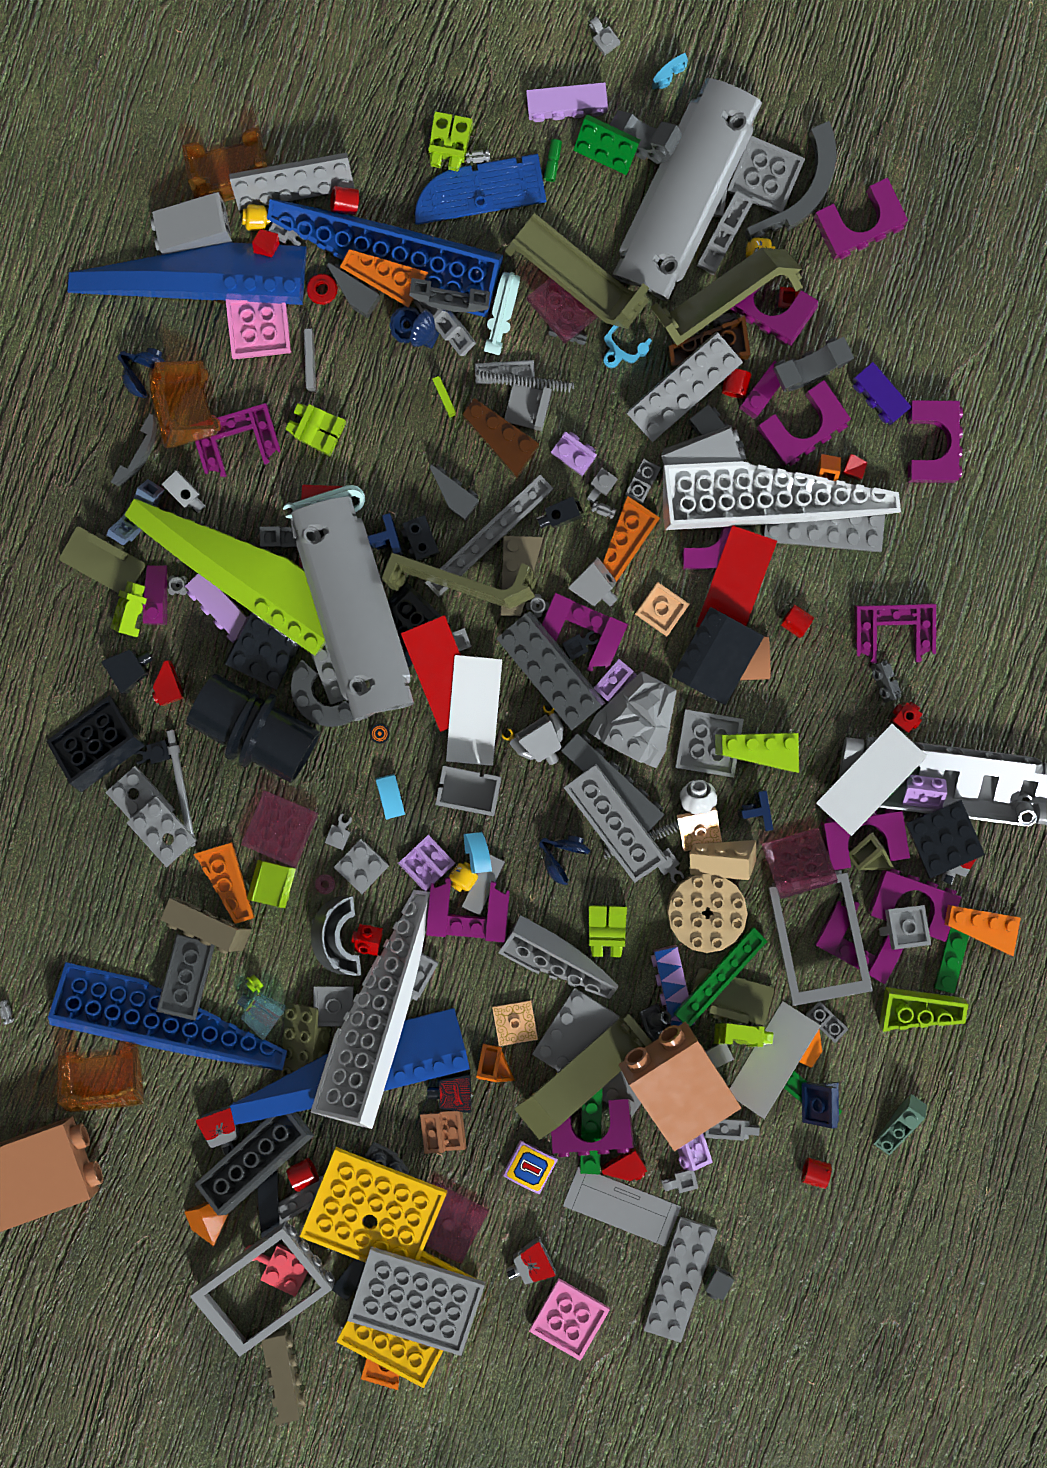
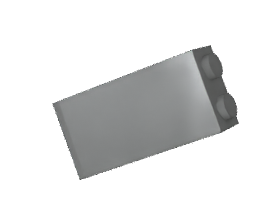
(191, 224)
(708, 448)

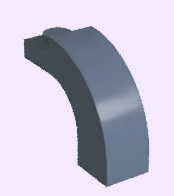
(125, 529)

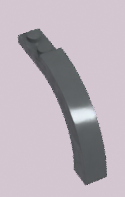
(825, 160)

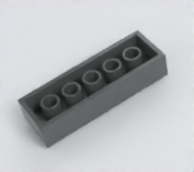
(550, 670)
(253, 1161)

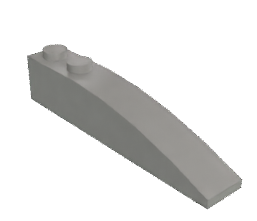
(546, 952)

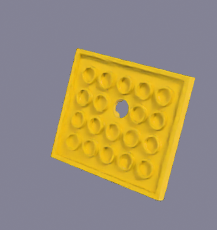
(362, 1187)
(399, 1355)

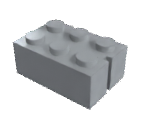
(468, 790)

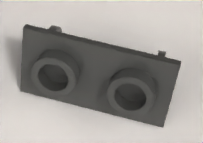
(881, 673)

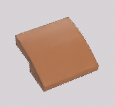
(759, 666)
(443, 1131)

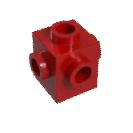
(899, 718)
(367, 939)

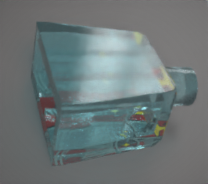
(261, 1013)

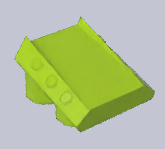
(271, 884)

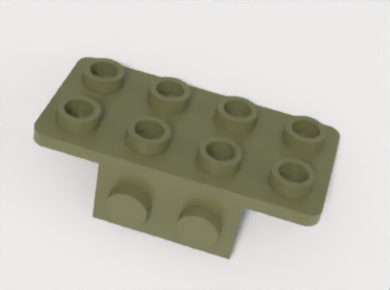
(101, 560)
(740, 1001)
(302, 1037)

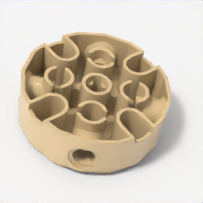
(720, 926)

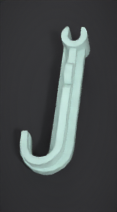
(502, 311)
(345, 491)

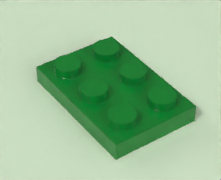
(606, 144)

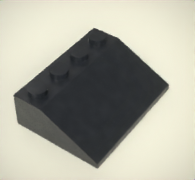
(409, 611)
(718, 656)
(94, 744)

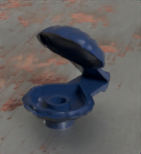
(420, 329)
(147, 359)
(554, 869)

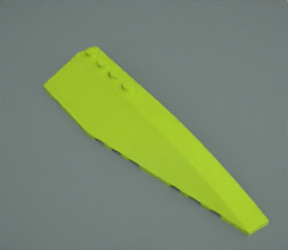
(250, 575)

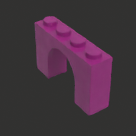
(842, 240)
(784, 326)
(831, 417)
(947, 417)
(705, 557)
(889, 824)
(893, 885)
(618, 1136)

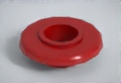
(317, 280)

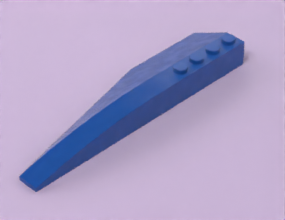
(449, 263)
(203, 274)
(126, 1011)
(426, 1050)

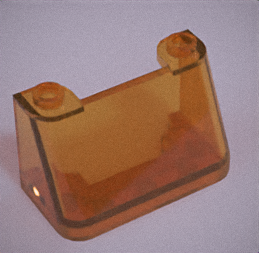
(210, 170)
(182, 403)
(100, 1081)

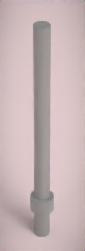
(174, 751)

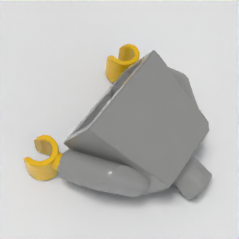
(539, 739)

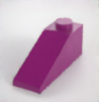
(761, 393)
(156, 593)

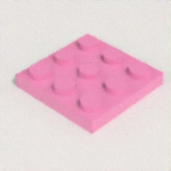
(257, 329)
(569, 1319)

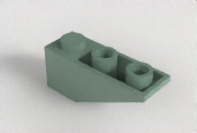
(901, 1124)

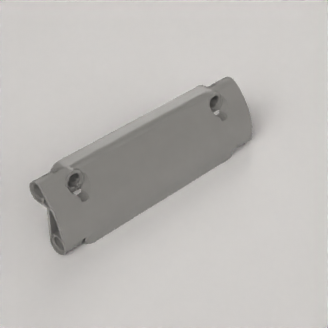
(687, 188)
(352, 607)
(984, 781)

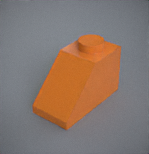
(829, 467)

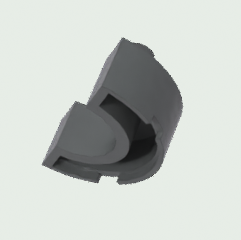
(655, 143)
(814, 365)
(308, 704)
(326, 936)

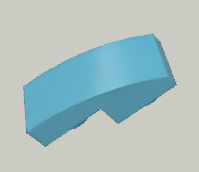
(665, 75)
(390, 796)
(478, 850)

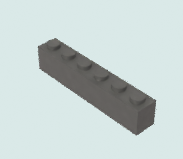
(585, 757)

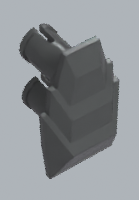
(654, 1021)
(385, 1157)

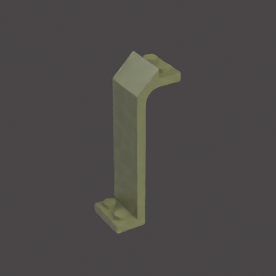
(578, 273)
(728, 292)
(515, 595)
(581, 1077)

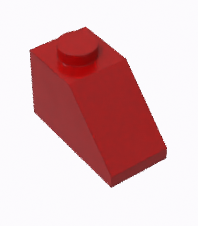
(167, 685)
(626, 1166)

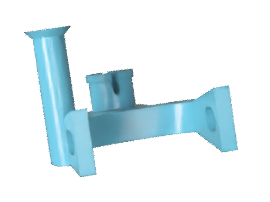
(619, 354)

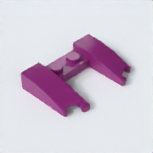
(253, 418)
(917, 614)
(608, 627)
(490, 927)
(831, 940)

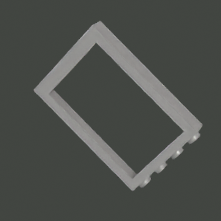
(826, 993)
(302, 1252)

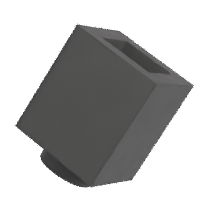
(718, 1283)

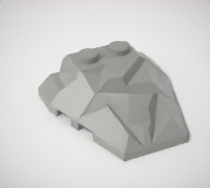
(637, 719)

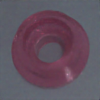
(318, 884)

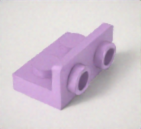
(574, 453)
(924, 792)
(694, 1154)

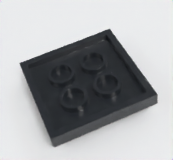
(261, 651)
(945, 839)

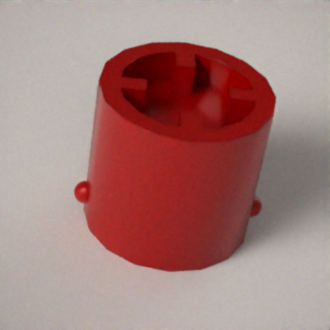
(344, 200)
(737, 384)
(797, 621)
(816, 1173)
(302, 1174)

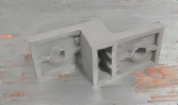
(151, 816)

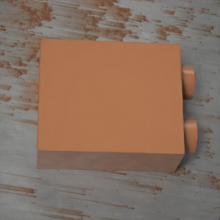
(679, 1085)
(45, 1172)

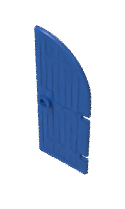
(489, 189)

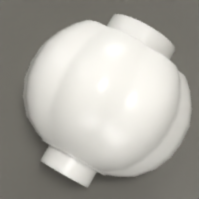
(698, 797)

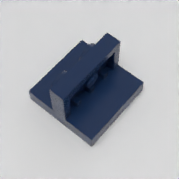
(390, 536)
(760, 809)
(820, 1104)

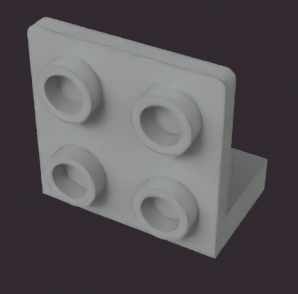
(528, 407)

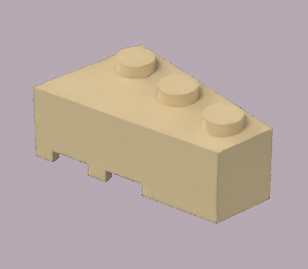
(724, 859)

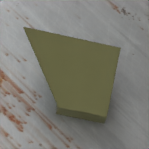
(870, 855)

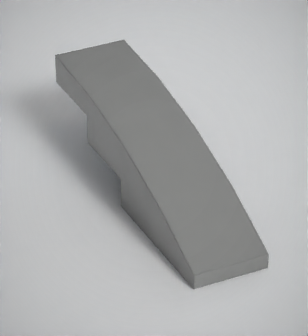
(725, 233)
(449, 328)

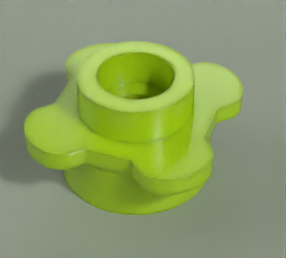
(254, 984)

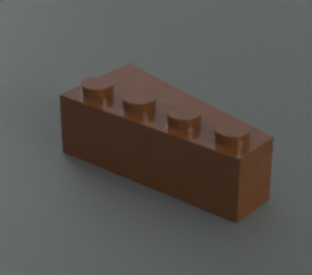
(732, 332)
(503, 438)

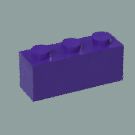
(880, 394)

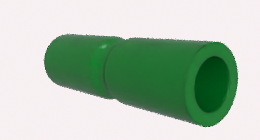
(553, 157)

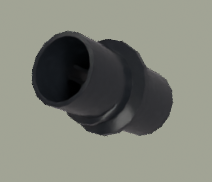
(252, 728)

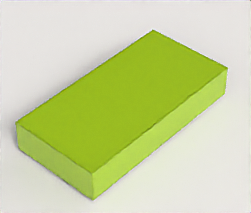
(444, 396)

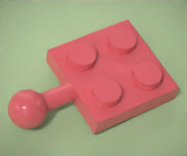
(282, 1270)

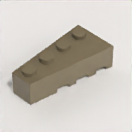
(515, 552)
(205, 926)
(283, 1376)

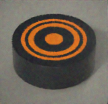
(379, 733)

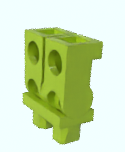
(446, 146)
(310, 428)
(128, 609)
(607, 935)
(750, 1035)

